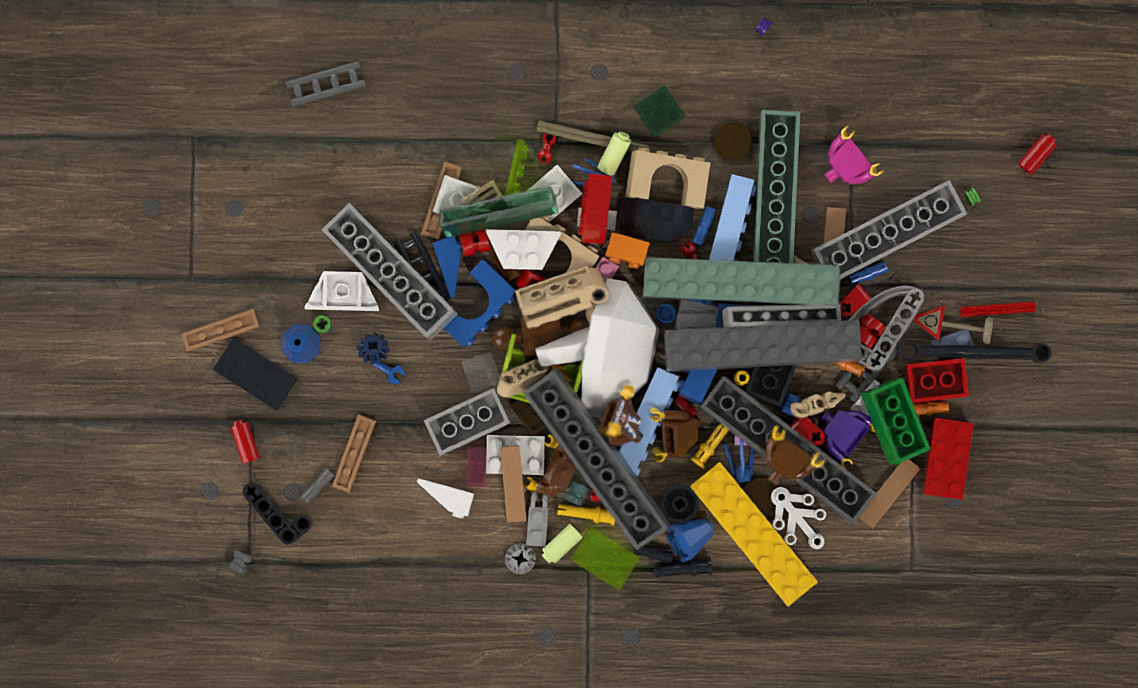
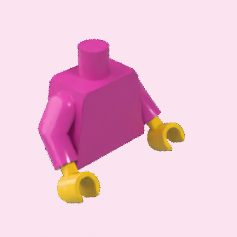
(848, 161)

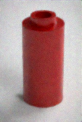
(1037, 154)
(244, 441)

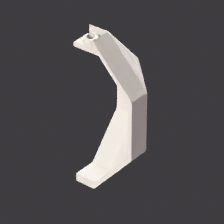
(617, 348)

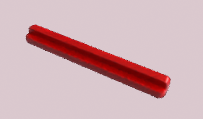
(995, 309)

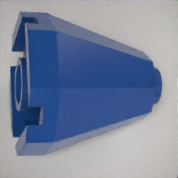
(309, 343)
(689, 537)

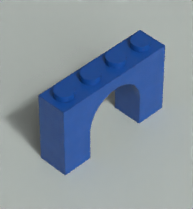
(499, 294)

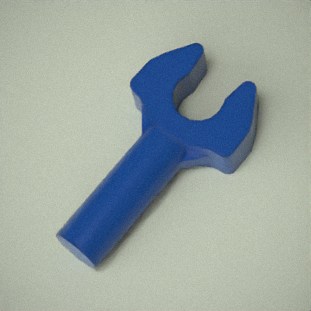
(390, 371)

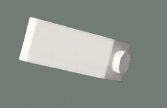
(565, 349)
(451, 498)

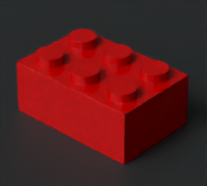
(595, 209)
(936, 380)

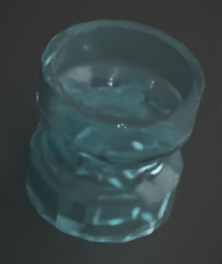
(576, 493)

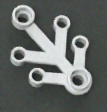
(795, 516)

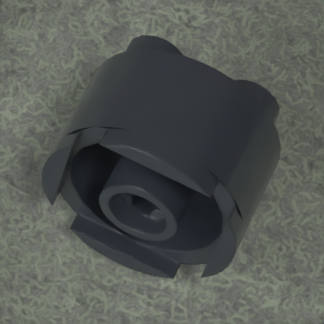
(688, 497)

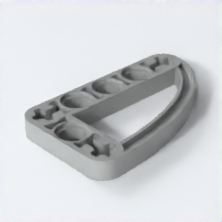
(896, 320)

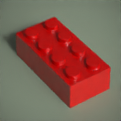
(947, 458)

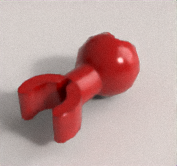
(545, 153)
(690, 251)

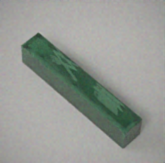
(498, 211)

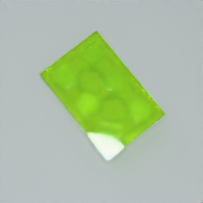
(517, 168)
(605, 558)

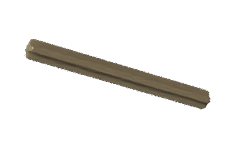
(581, 135)

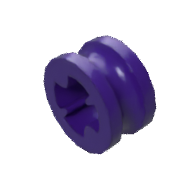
(763, 26)

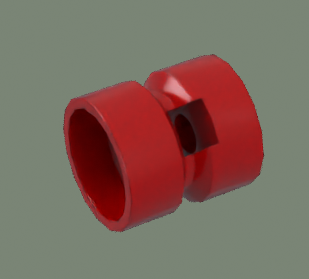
(470, 247)
(869, 330)

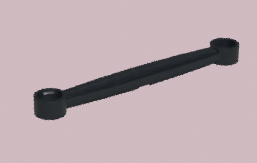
(975, 352)

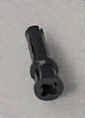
(693, 568)

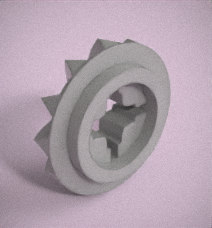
(525, 566)

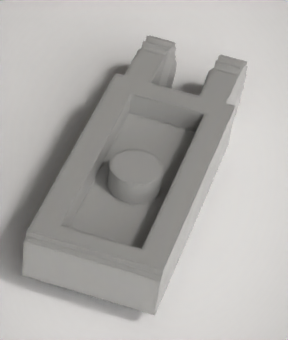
(537, 522)

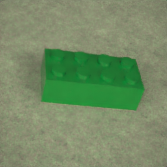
(895, 421)

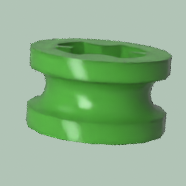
(972, 196)
(317, 321)

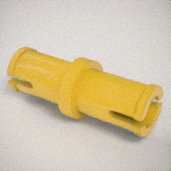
(745, 375)

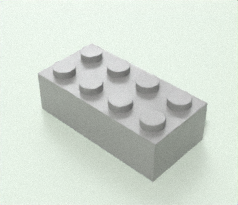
(467, 421)

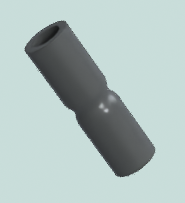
(315, 488)

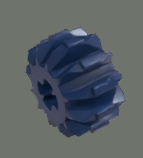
(372, 342)

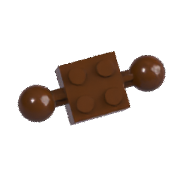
(535, 336)

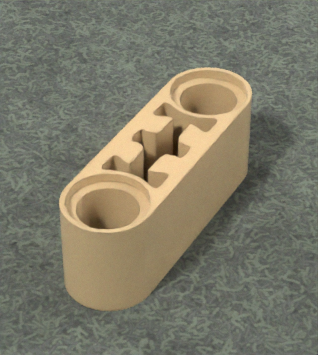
(521, 378)

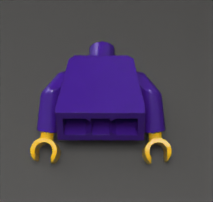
(845, 432)

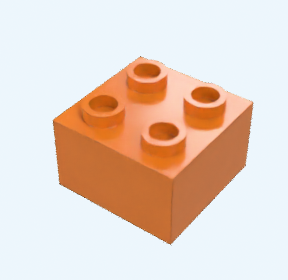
(627, 250)

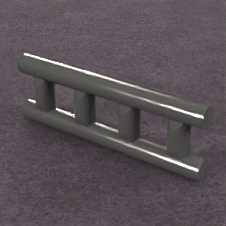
(318, 93)
(869, 377)

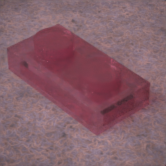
(476, 467)

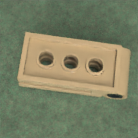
(561, 295)

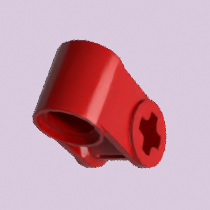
(855, 300)
(805, 428)

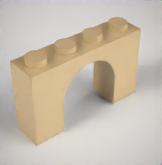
(693, 173)
(581, 255)

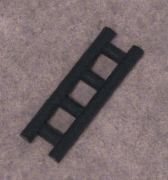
(425, 257)

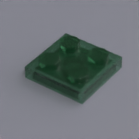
(659, 111)

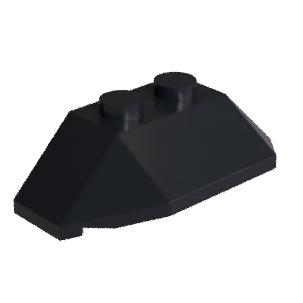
(654, 219)

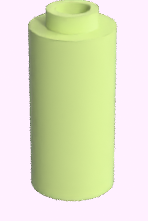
(614, 153)
(561, 544)

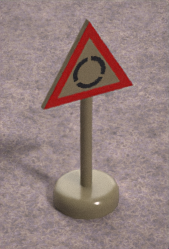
(933, 321)

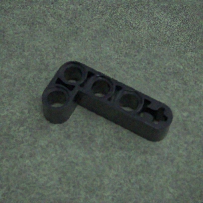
(274, 510)

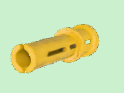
(707, 448)
(597, 514)

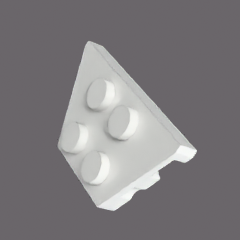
(523, 247)
(342, 292)

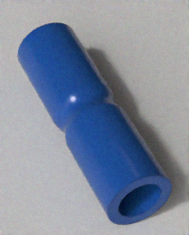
(705, 223)

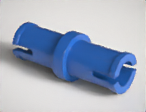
(868, 273)

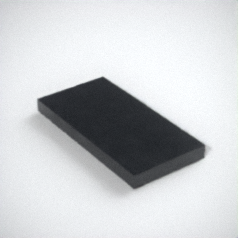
(255, 374)

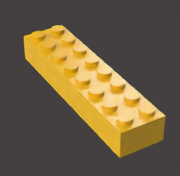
(753, 534)

